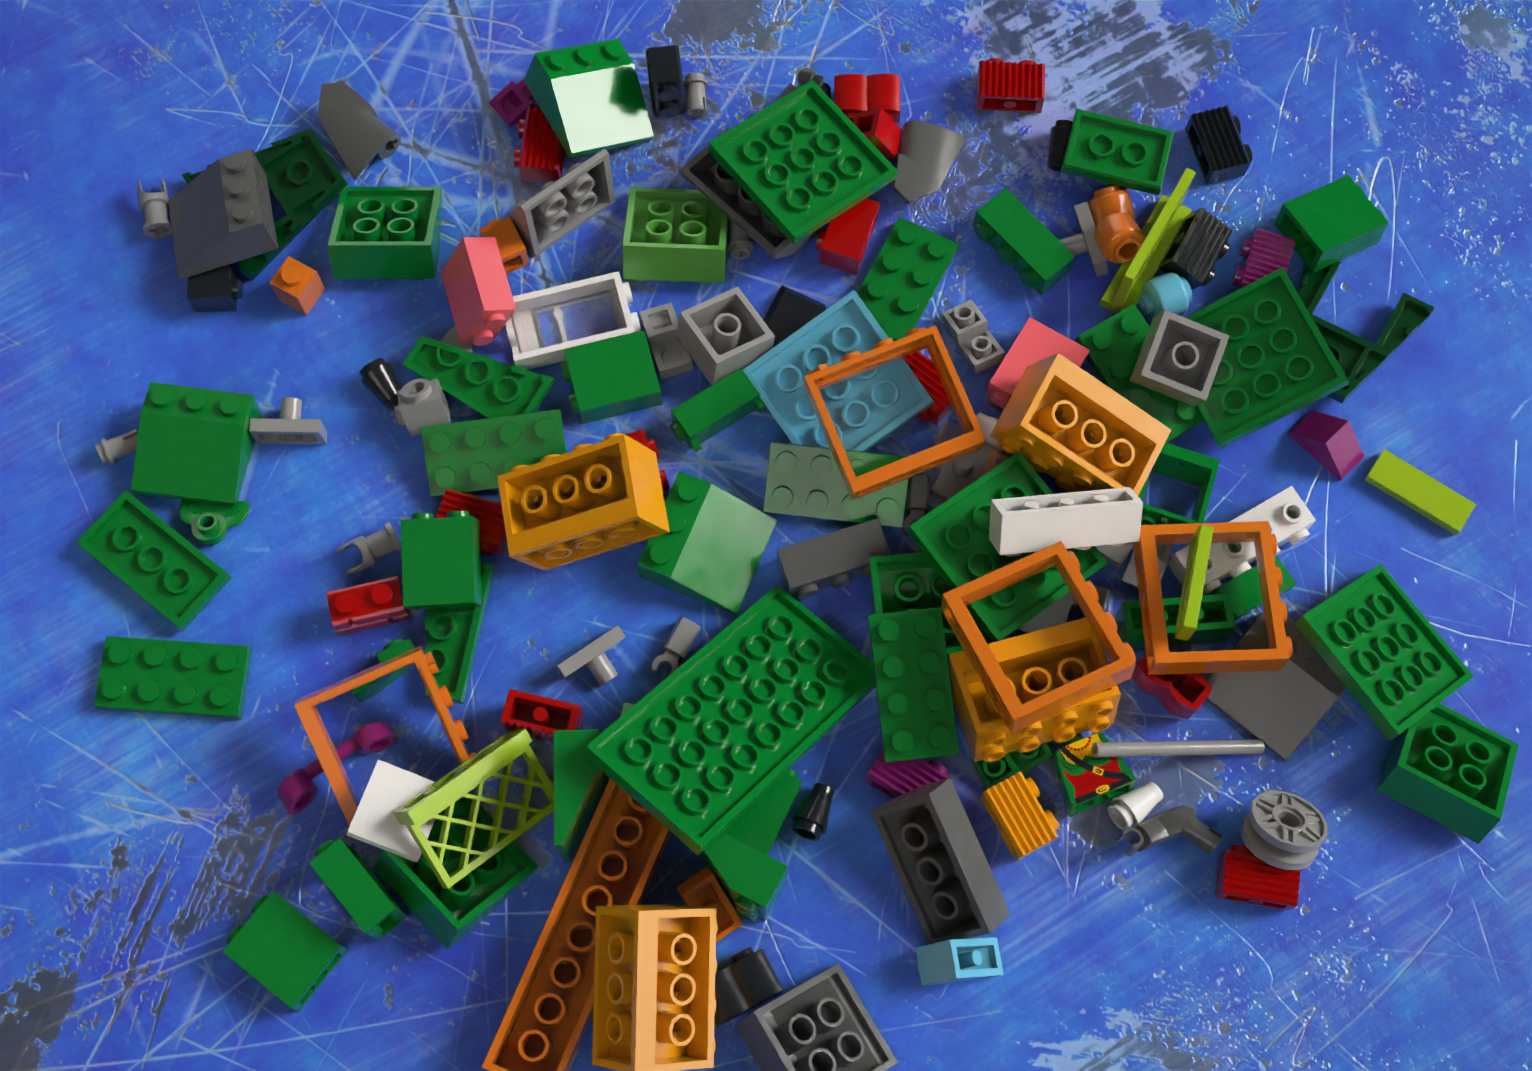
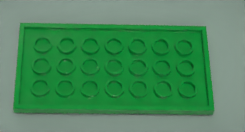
(733, 718)

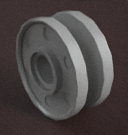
(1284, 830)

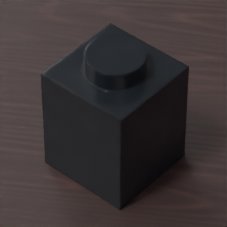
(214, 290)

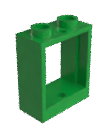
(1195, 470)
(357, 888)

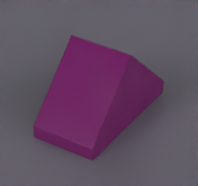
(1329, 442)

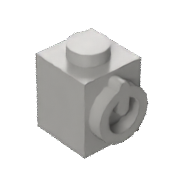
(422, 405)

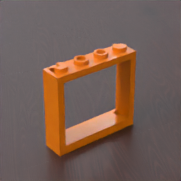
(884, 353)
(1158, 657)
(987, 667)
(323, 744)

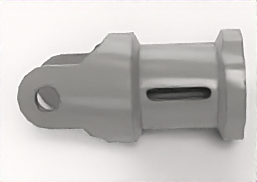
(155, 211)
(373, 547)

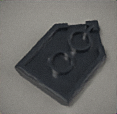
(790, 313)

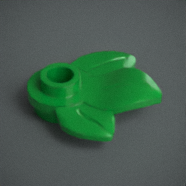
(220, 517)

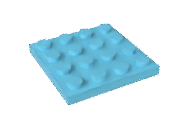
(861, 407)

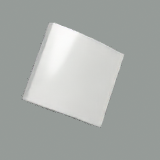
(374, 817)

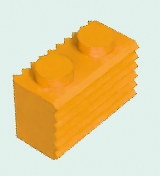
(1019, 815)

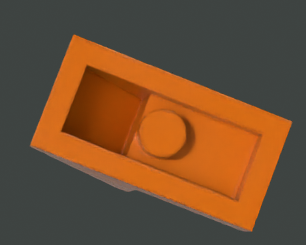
(705, 891)

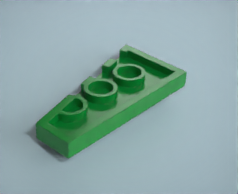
(479, 380)
(453, 639)

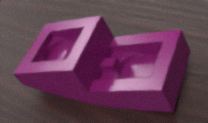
(513, 102)

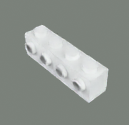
(1073, 517)
(1287, 520)

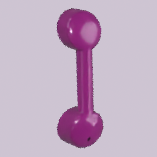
(299, 789)

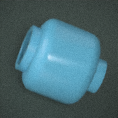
(1165, 293)

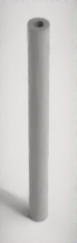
(1177, 748)

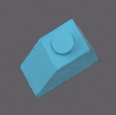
(959, 961)

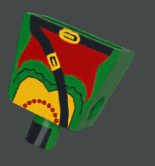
(1088, 779)

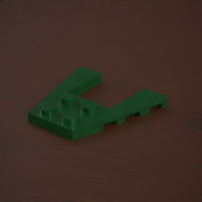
(302, 182)
(1356, 355)

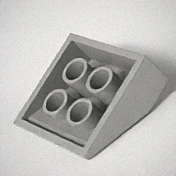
(565, 203)

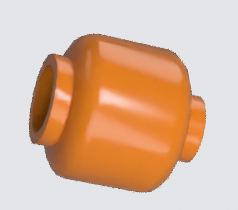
(1110, 201)
(1119, 237)

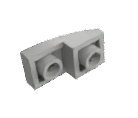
(972, 336)

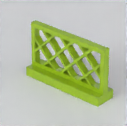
(1158, 236)
(457, 784)

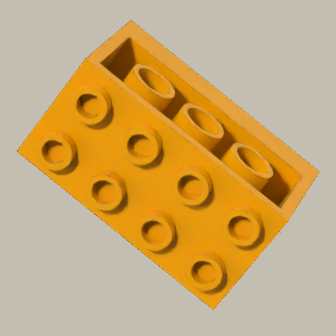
(1079, 429)
(582, 502)
(1033, 666)
(654, 987)

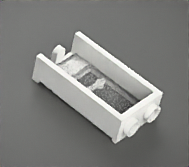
(568, 318)

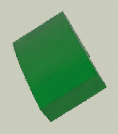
(1246, 590)
(390, 650)
(1011, 764)

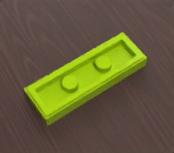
(1420, 492)
(1193, 583)

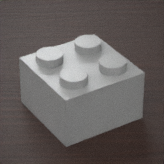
(724, 334)
(1179, 358)

